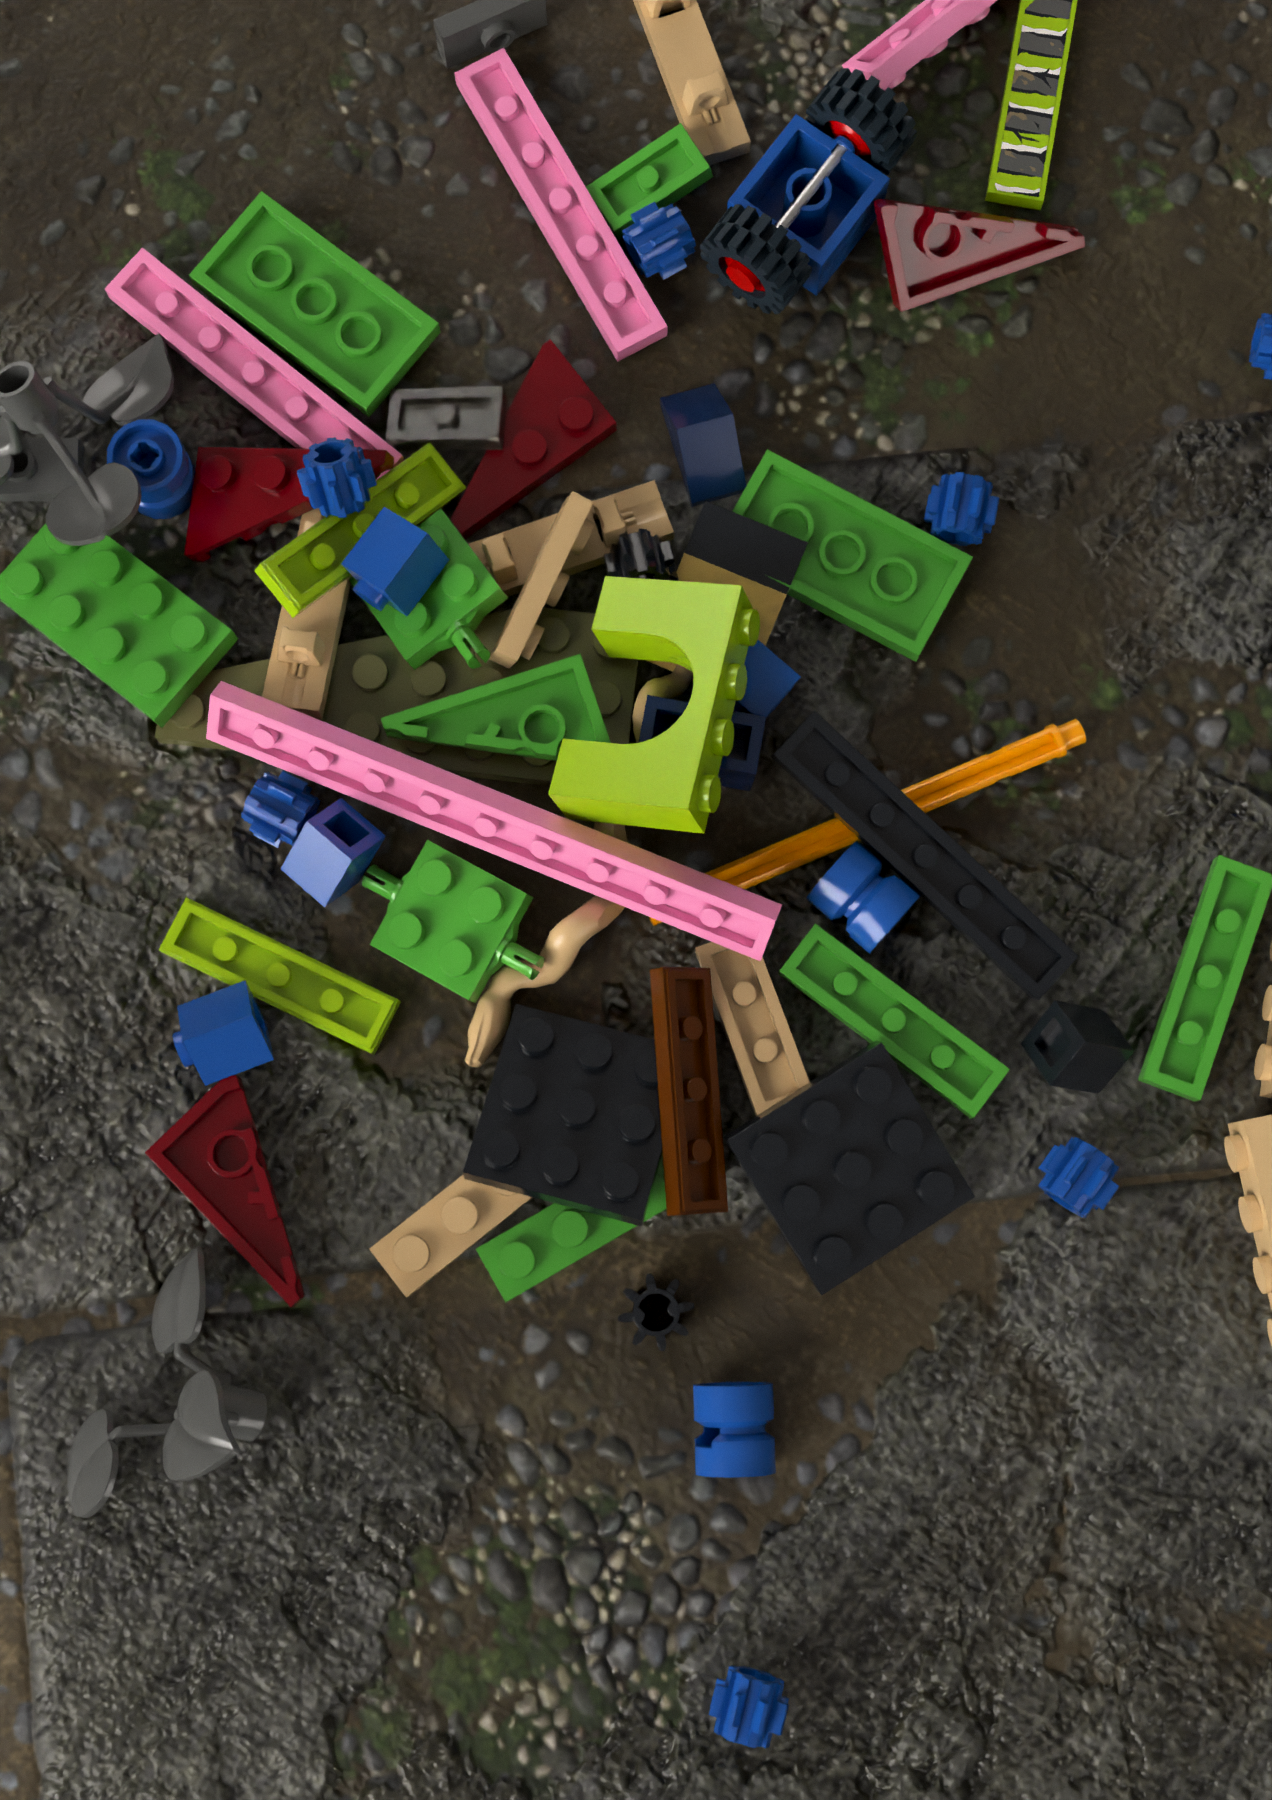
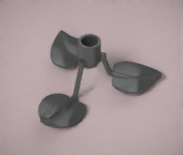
(126, 393)
(207, 1412)

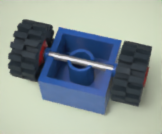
(810, 194)

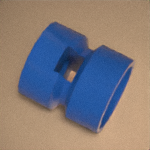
(158, 464)
(862, 896)
(734, 1429)

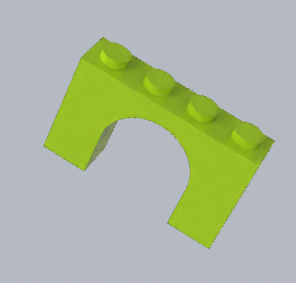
(674, 776)

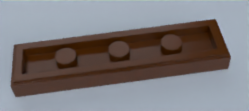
(688, 1091)

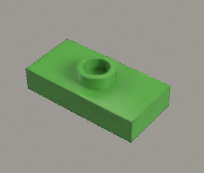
(656, 173)

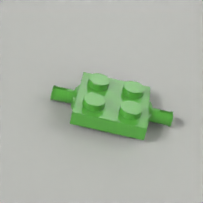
(450, 606)
(452, 921)

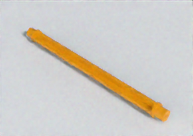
(927, 795)

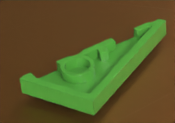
(512, 715)

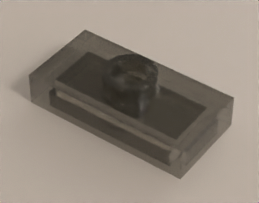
(447, 418)

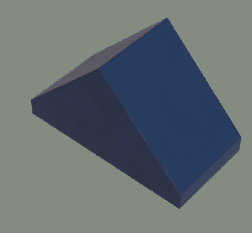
(704, 443)

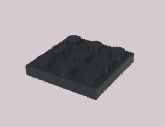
(571, 1117)
(849, 1167)

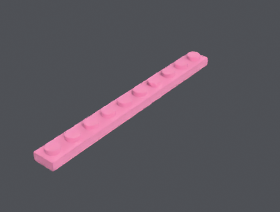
(492, 821)

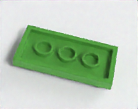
(315, 303)
(858, 557)
(116, 620)

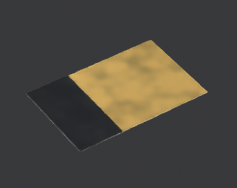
(739, 552)

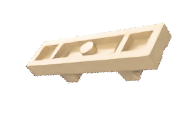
(694, 78)
(514, 551)
(306, 647)

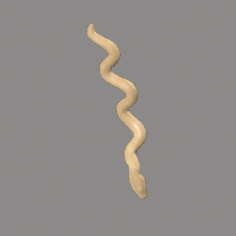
(571, 933)

